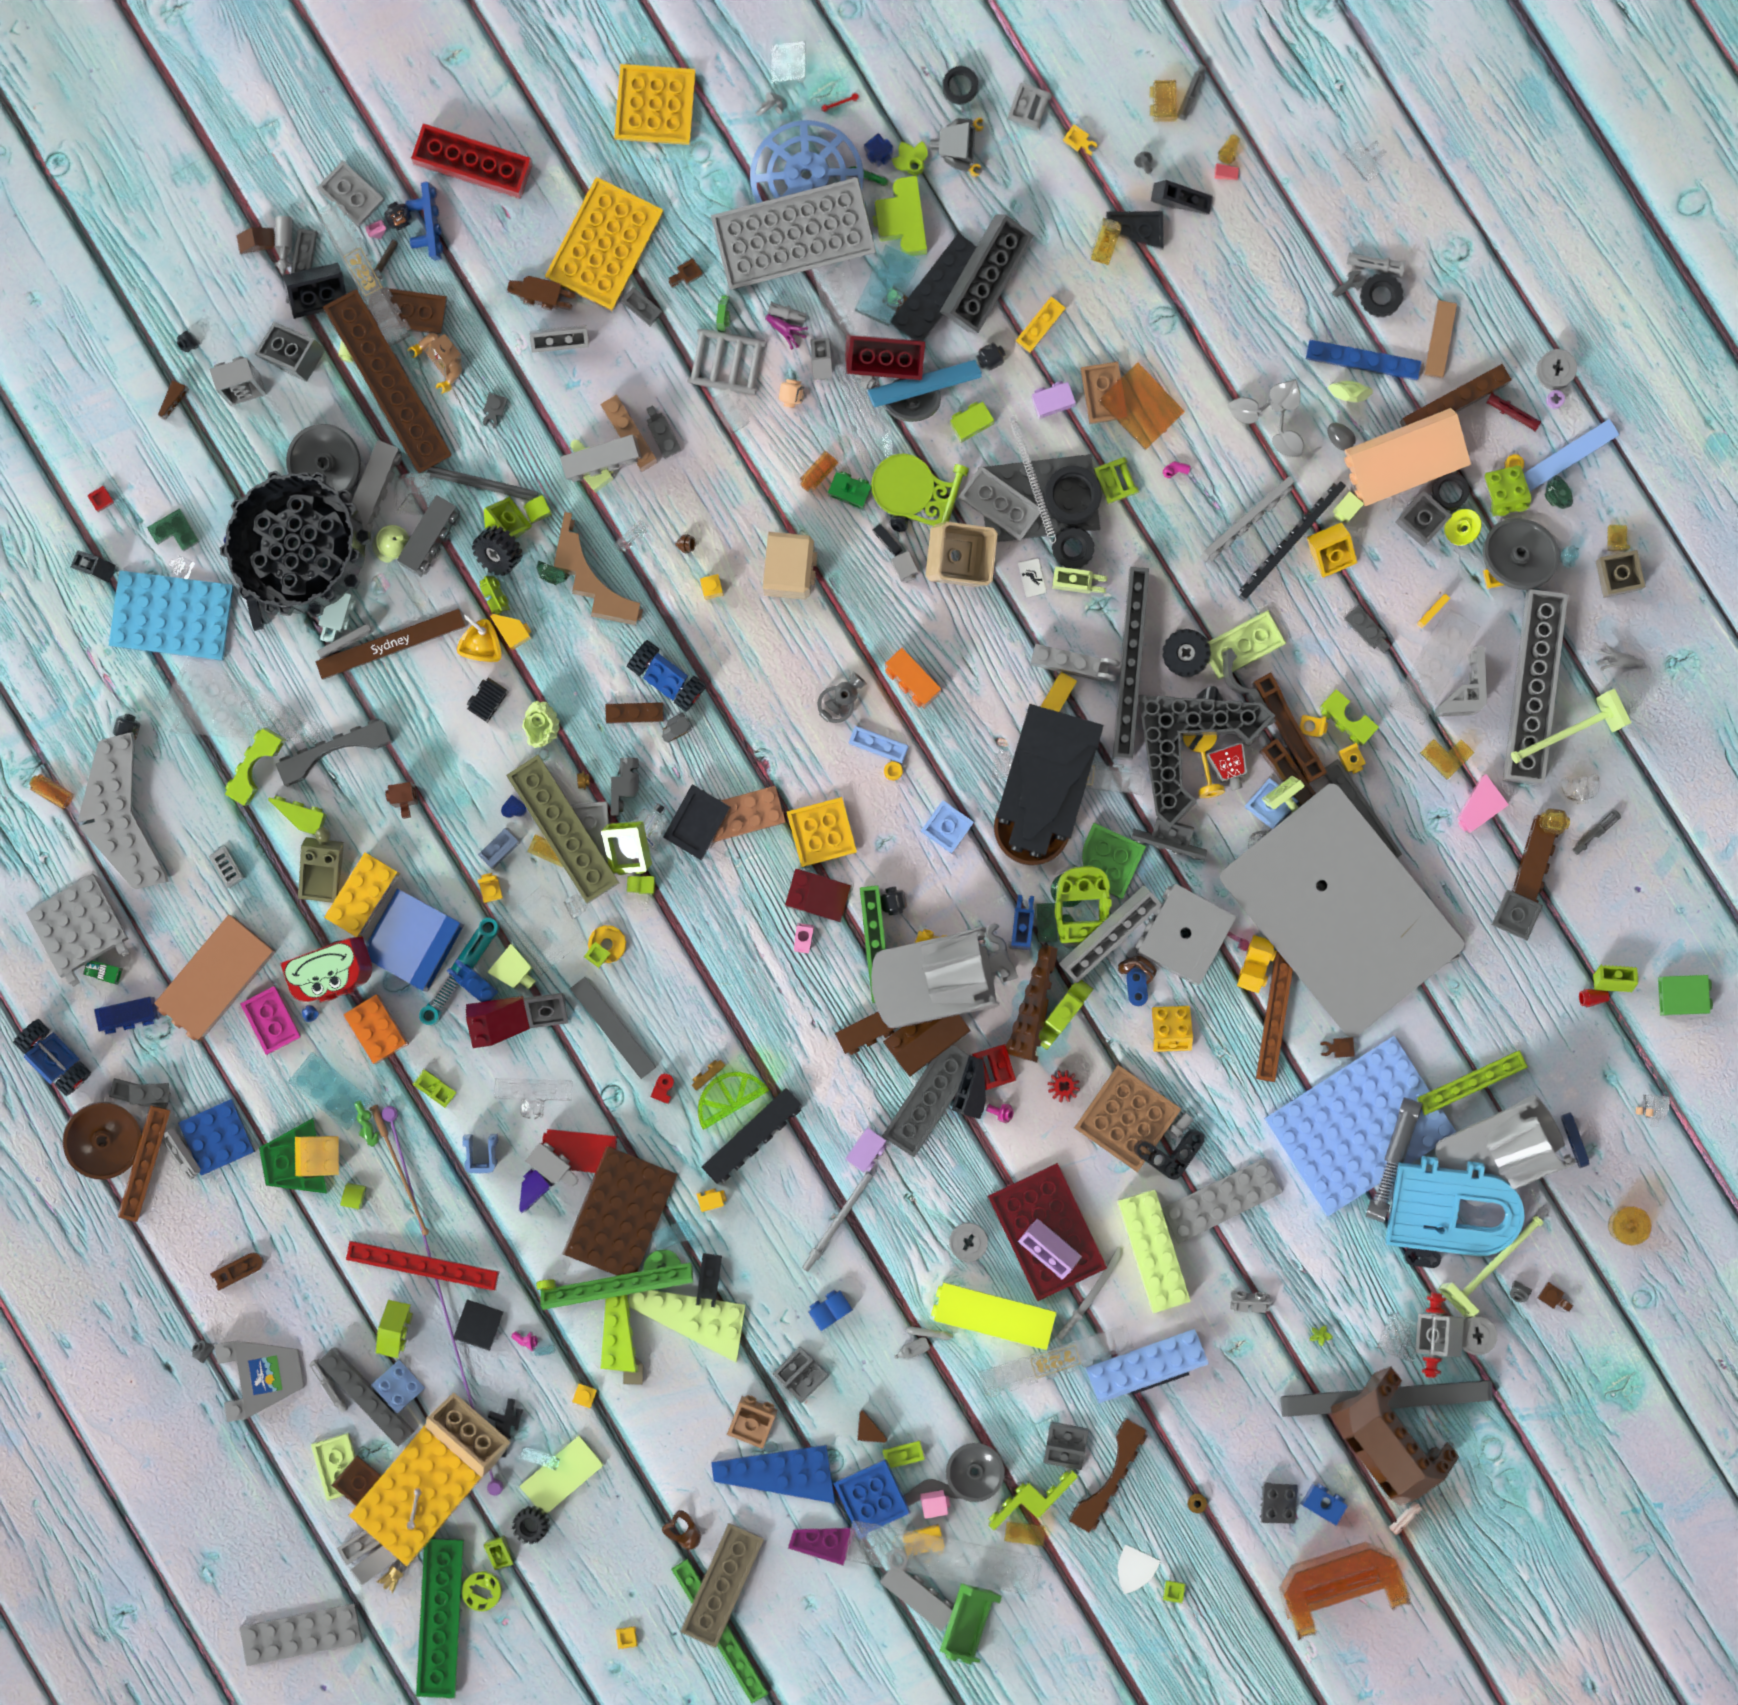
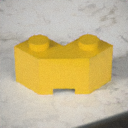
(1257, 958)

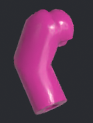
(1175, 467)

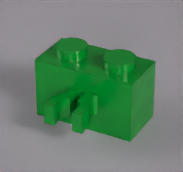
(849, 490)

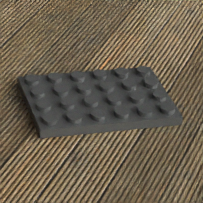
(1070, 493)

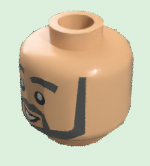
(791, 393)

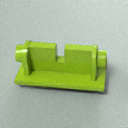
(498, 602)

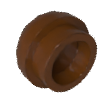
(686, 543)

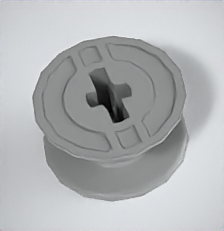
(1566, 365)
(971, 1253)
(1486, 1340)

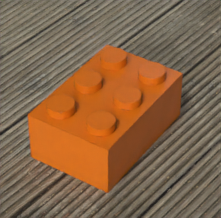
(912, 678)
(376, 1029)

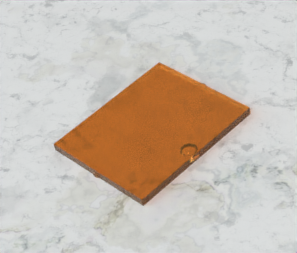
(1141, 406)

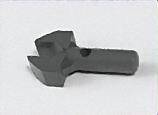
(1349, 284)

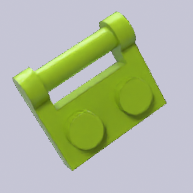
(1110, 482)

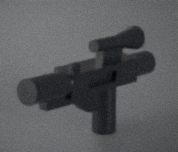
(504, 1423)

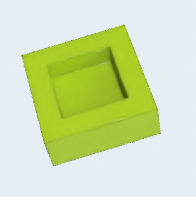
(597, 955)
(1173, 1591)

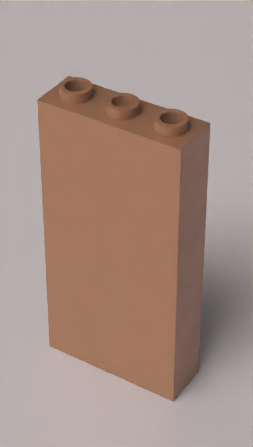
(214, 978)

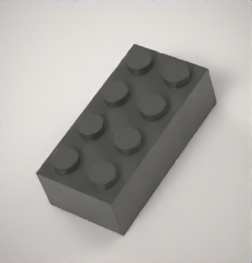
(429, 536)

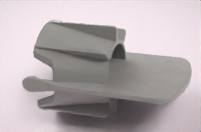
(933, 979)
(1510, 1144)

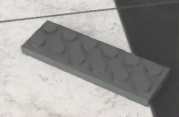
(927, 1101)

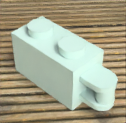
(336, 617)

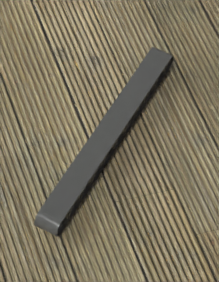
(1403, 1397)

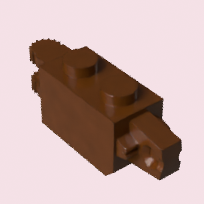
(540, 292)

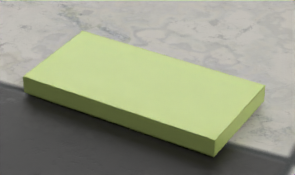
(1248, 641)
(550, 1487)

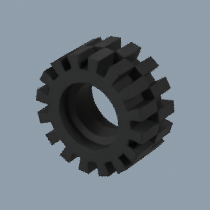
(519, 1525)

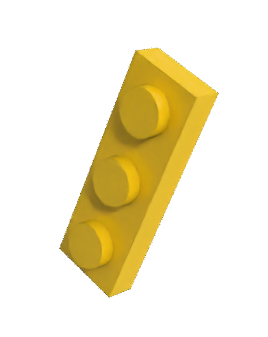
(1040, 324)

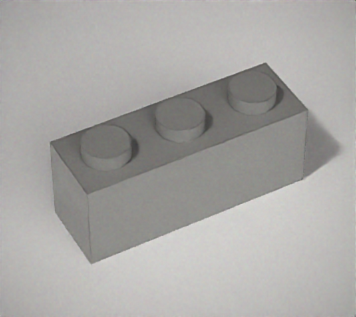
(559, 339)

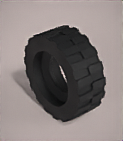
(1386, 281)
(1077, 561)

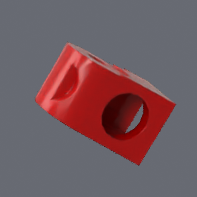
(663, 1085)

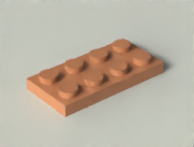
(751, 813)

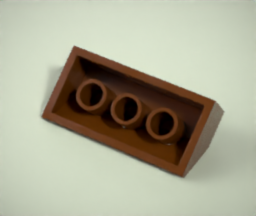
(924, 1041)

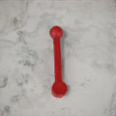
(854, 97)

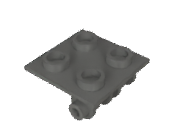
(1278, 1503)

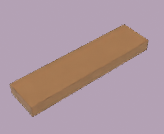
(1440, 339)

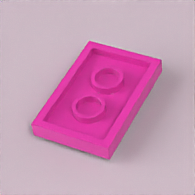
(270, 1020)

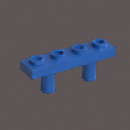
(433, 228)

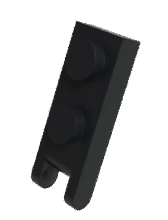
(709, 1278)

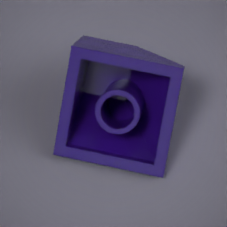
(533, 1189)

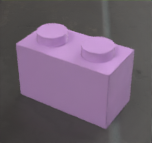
(1053, 399)
(865, 1150)

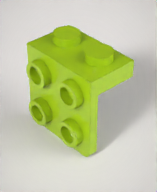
(1508, 491)

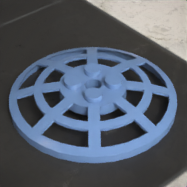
(804, 161)

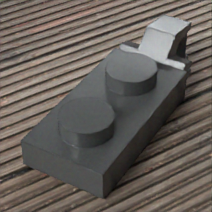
(662, 433)
(1367, 629)

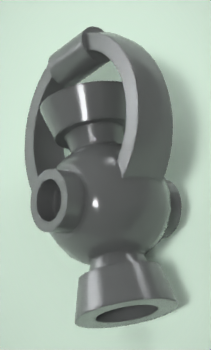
(840, 698)

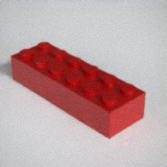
(471, 161)

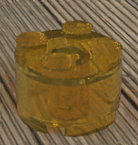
(1623, 1216)

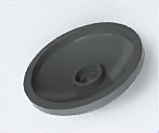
(916, 407)
(983, 1484)

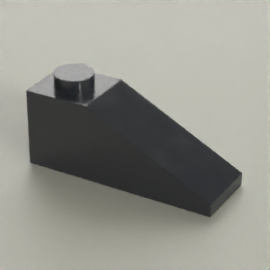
(1181, 197)
(971, 1091)

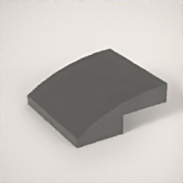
(800, 1375)
(1066, 1445)

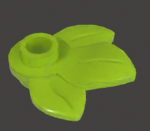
(910, 156)

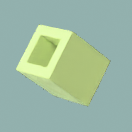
(1347, 508)

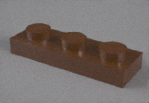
(634, 713)

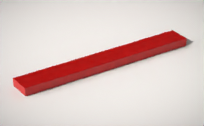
(422, 1265)

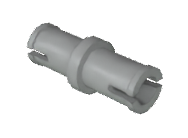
(787, 313)

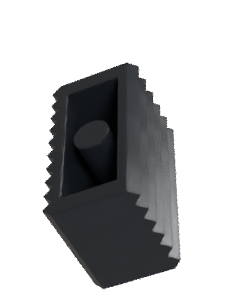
(487, 699)

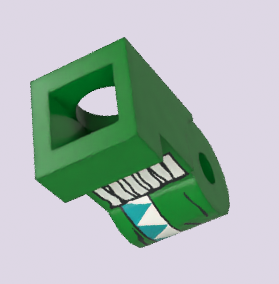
(103, 972)

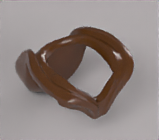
(1125, 966)
(689, 1539)

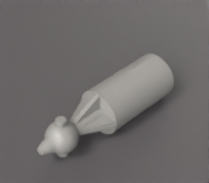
(283, 241)

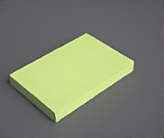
(331, 1459)

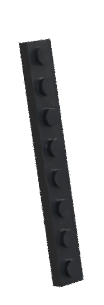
(1285, 546)

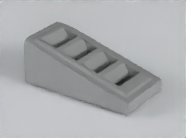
(236, 879)

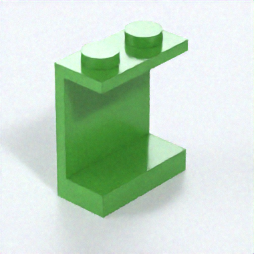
(1684, 995)

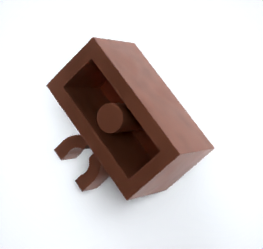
(402, 796)

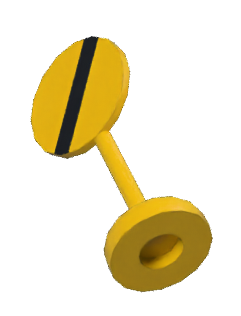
(1201, 744)

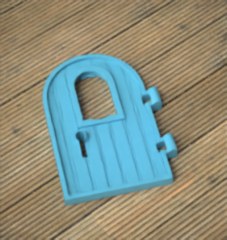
(1434, 1200)

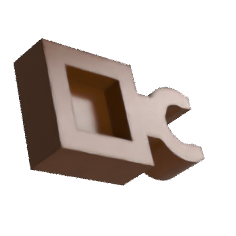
(1341, 1047)

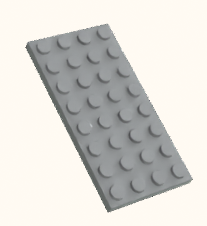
(793, 233)

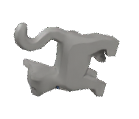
(1000, 959)

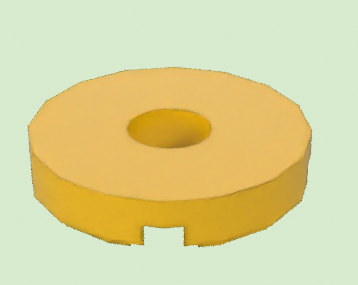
(615, 935)

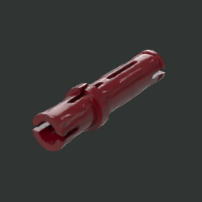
(1512, 411)

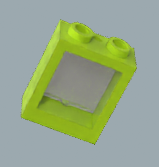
(627, 847)

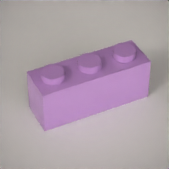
(1049, 1249)

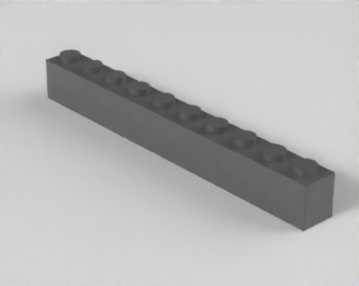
(1130, 663)

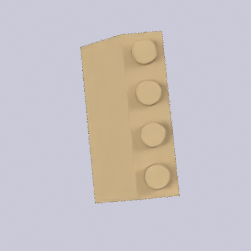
(467, 1434)

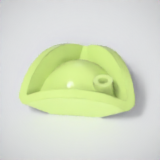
(1350, 391)

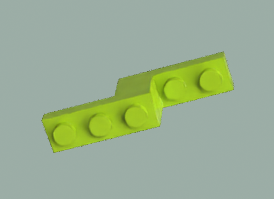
(1032, 1499)

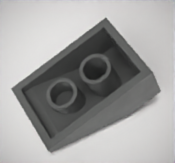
(290, 351)

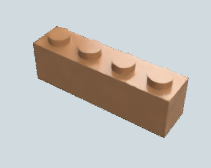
(625, 426)

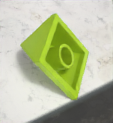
(508, 516)

